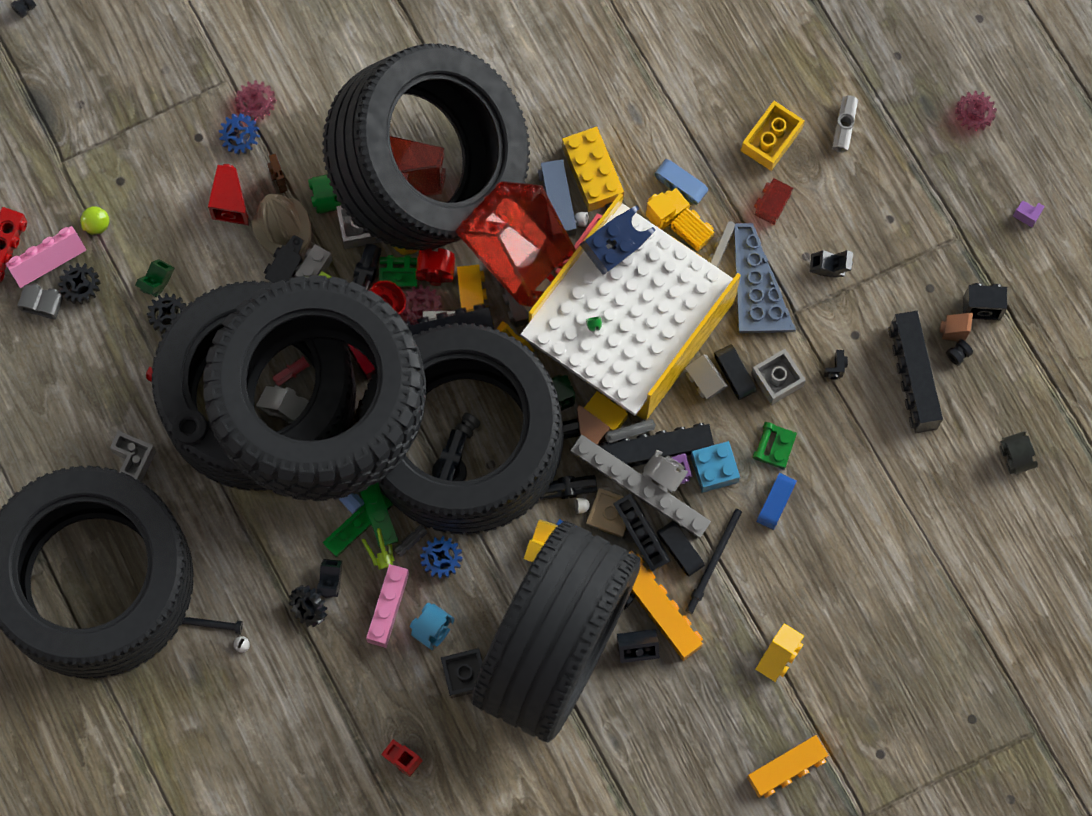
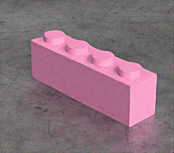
(45, 256)
(387, 606)

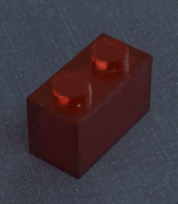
(773, 201)

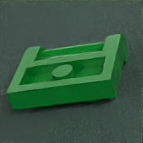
(781, 447)

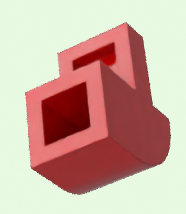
(402, 758)

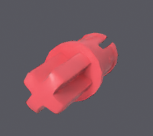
(290, 371)

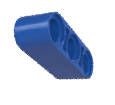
(776, 501)

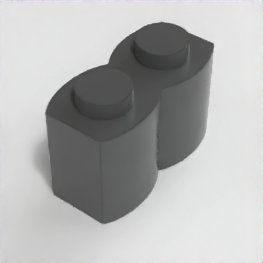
(40, 301)

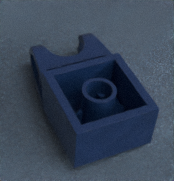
(622, 238)

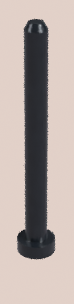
(237, 627)

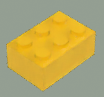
(772, 135)

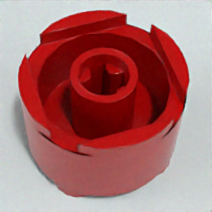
(435, 266)

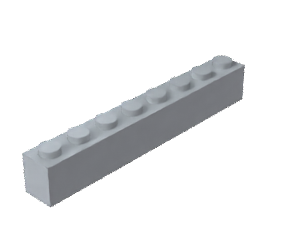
(640, 486)

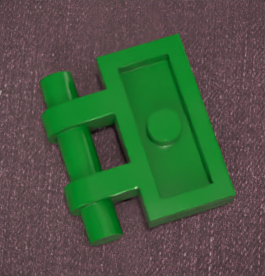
(401, 277)

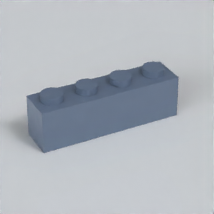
(557, 190)

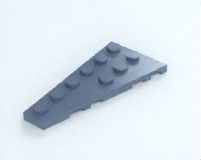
(758, 294)

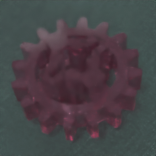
(252, 93)
(974, 118)
(421, 296)

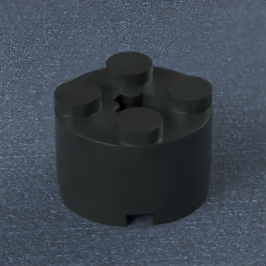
(1018, 452)

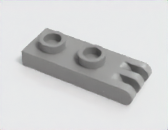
(721, 245)

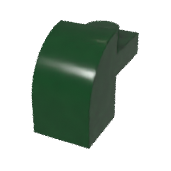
(155, 278)

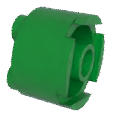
(324, 198)

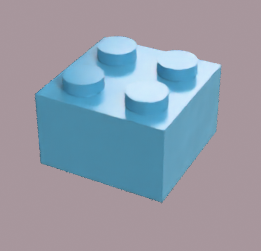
(715, 467)

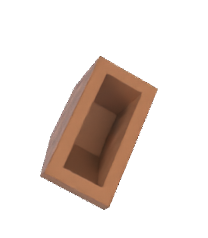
(956, 327)
(591, 426)

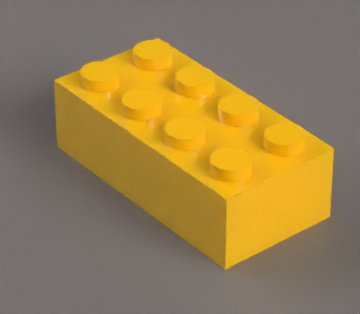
(592, 168)

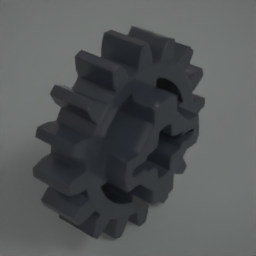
(75, 276)
(162, 319)
(308, 605)

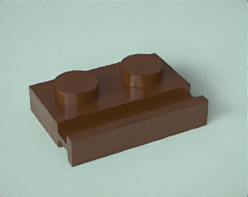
(276, 173)

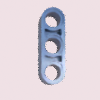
(676, 177)

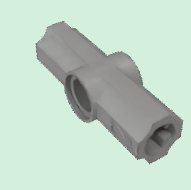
(843, 133)

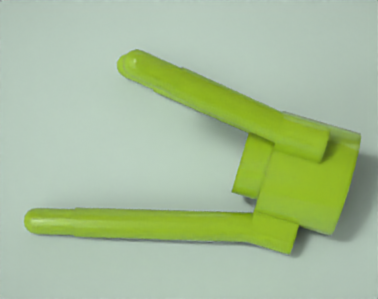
(383, 559)

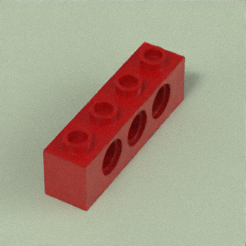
(17, 221)

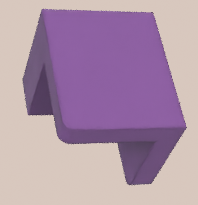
(1028, 213)

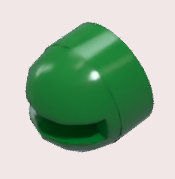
(594, 322)

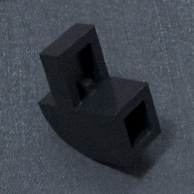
(830, 264)
(329, 578)

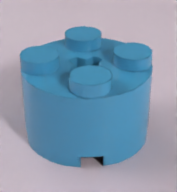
(431, 626)

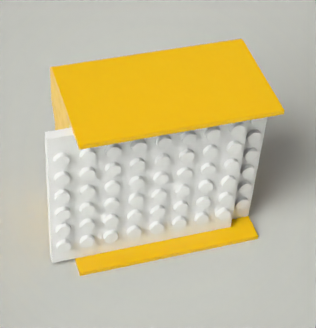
(652, 311)

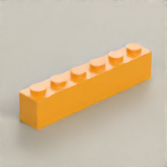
(665, 613)

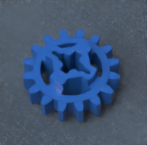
(242, 141)
(448, 561)

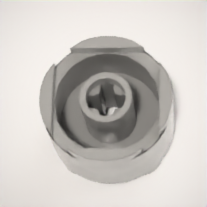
(664, 471)

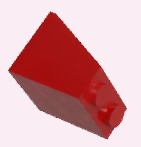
(227, 198)

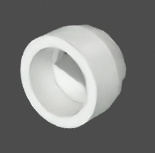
(581, 219)
(581, 505)
(245, 645)

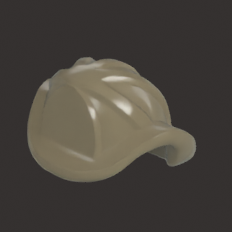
(279, 220)

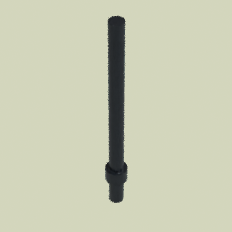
(697, 593)

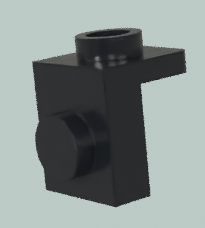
(841, 363)

